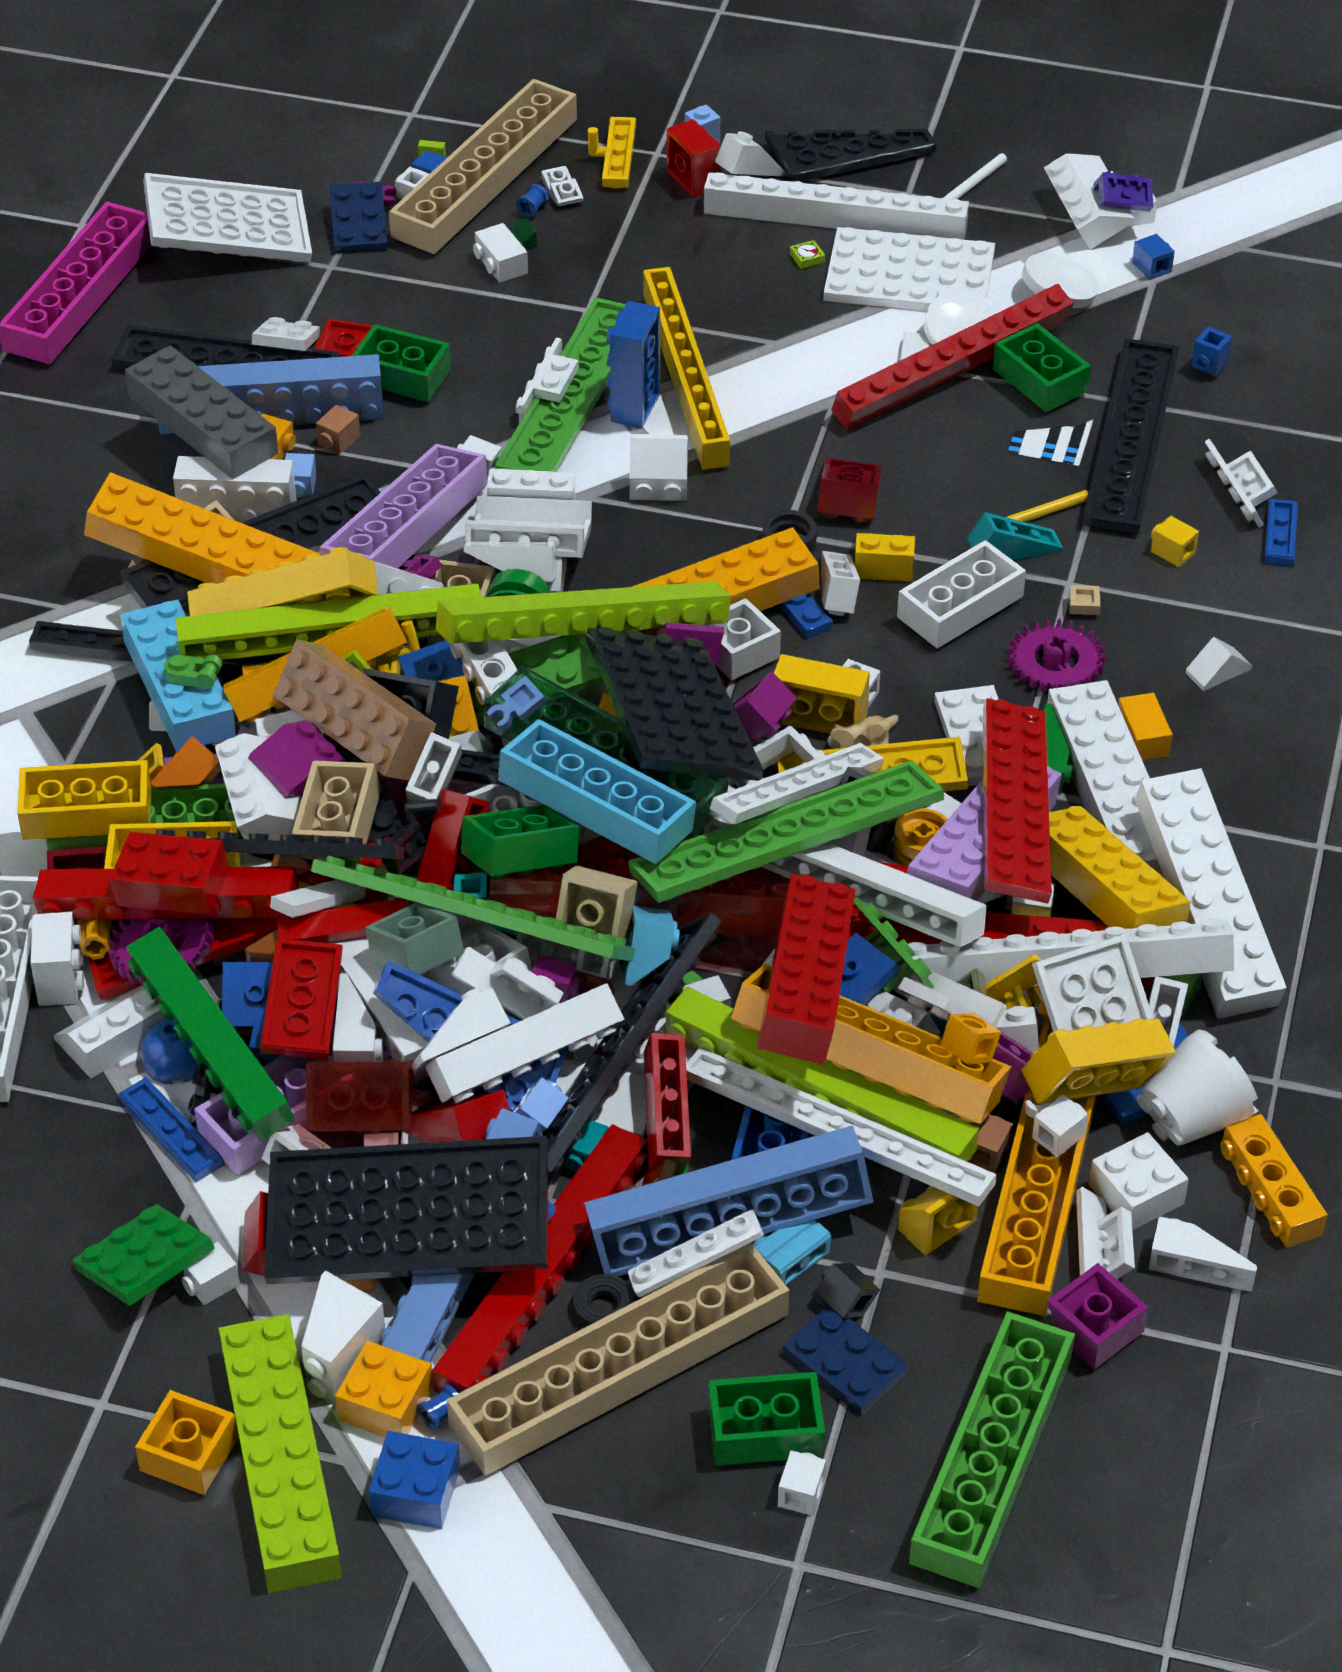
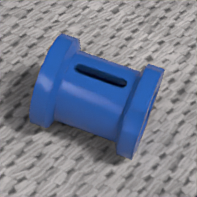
(529, 204)
(435, 1410)

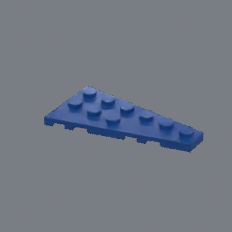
(425, 1008)

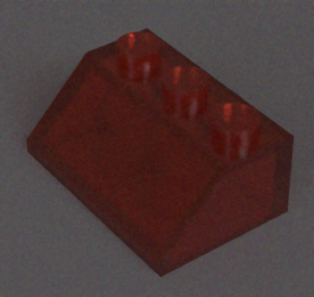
(359, 1095)

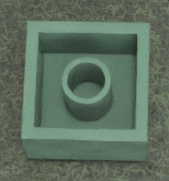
(415, 938)

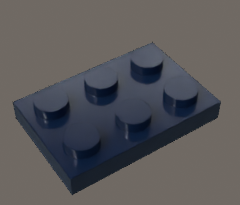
(358, 217)
(846, 1360)

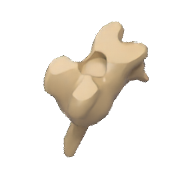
(871, 731)

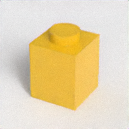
(1174, 541)

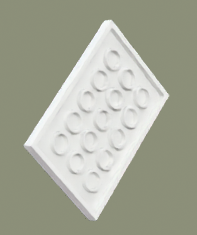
(226, 217)
(904, 268)

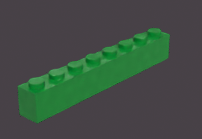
(210, 1035)

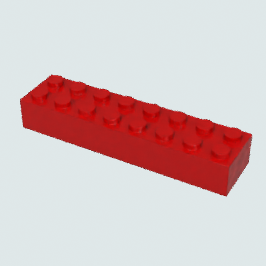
(807, 969)

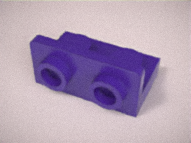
(1125, 191)

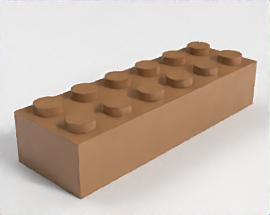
(353, 709)

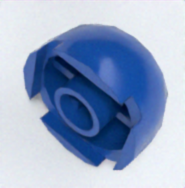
(165, 1055)

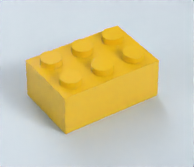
(823, 693)

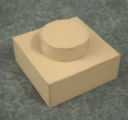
(1084, 600)

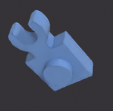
(520, 701)

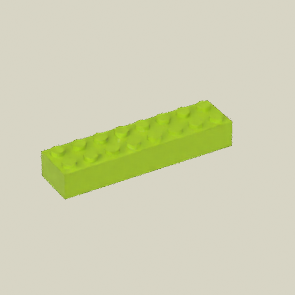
(280, 1454)

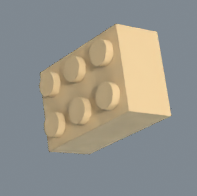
(338, 802)

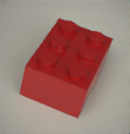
(169, 873)

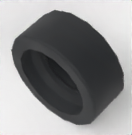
(791, 518)

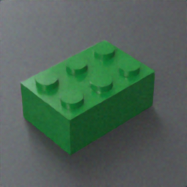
(408, 362)
(1041, 367)
(519, 840)
(765, 1418)

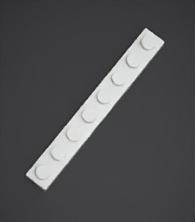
(793, 784)

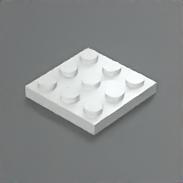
(1092, 986)

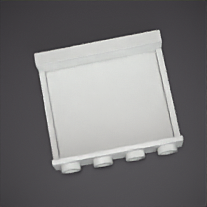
(532, 521)

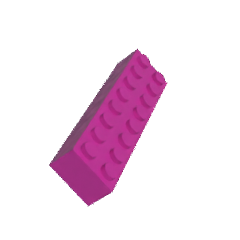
(76, 283)

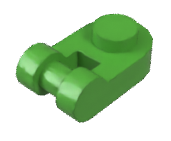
(192, 670)

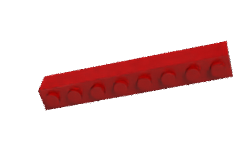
(90, 894)

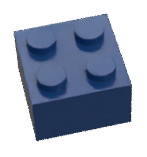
(414, 1479)

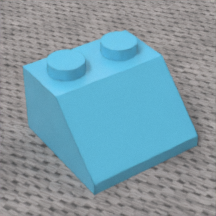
(653, 937)

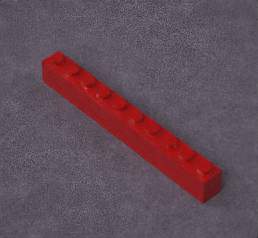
(946, 358)
(522, 1295)

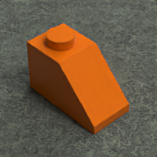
(188, 766)

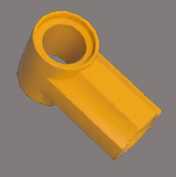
(95, 937)

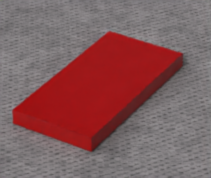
(301, 999)

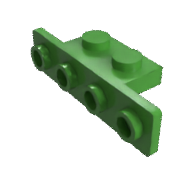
(900, 952)

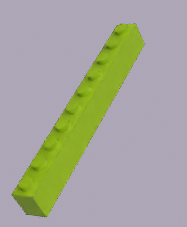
(578, 610)
(277, 627)
(710, 1027)

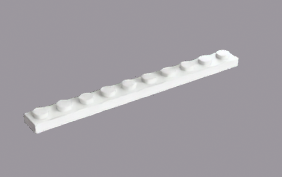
(821, 1117)

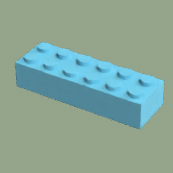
(184, 710)
(597, 791)

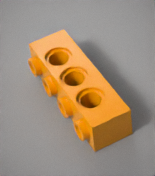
(1273, 1181)

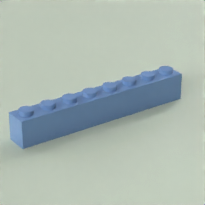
(434, 1299)

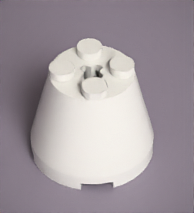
(1197, 1092)

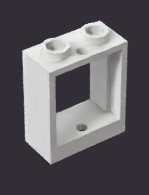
(782, 745)

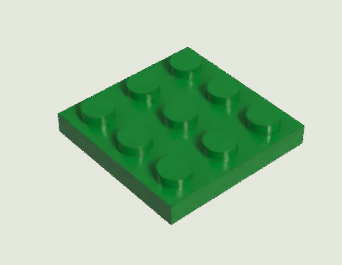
(143, 1254)

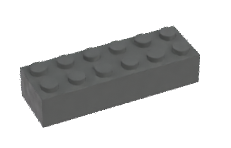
(201, 412)

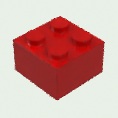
(691, 156)

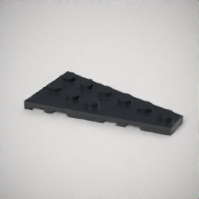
(843, 150)

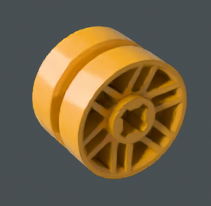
(914, 832)

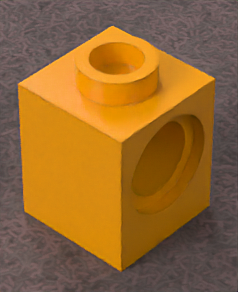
(970, 1038)

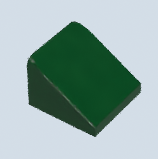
(525, 234)

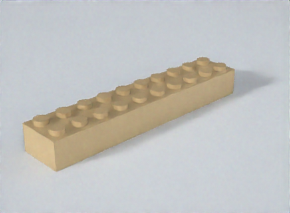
(482, 166)
(617, 1358)

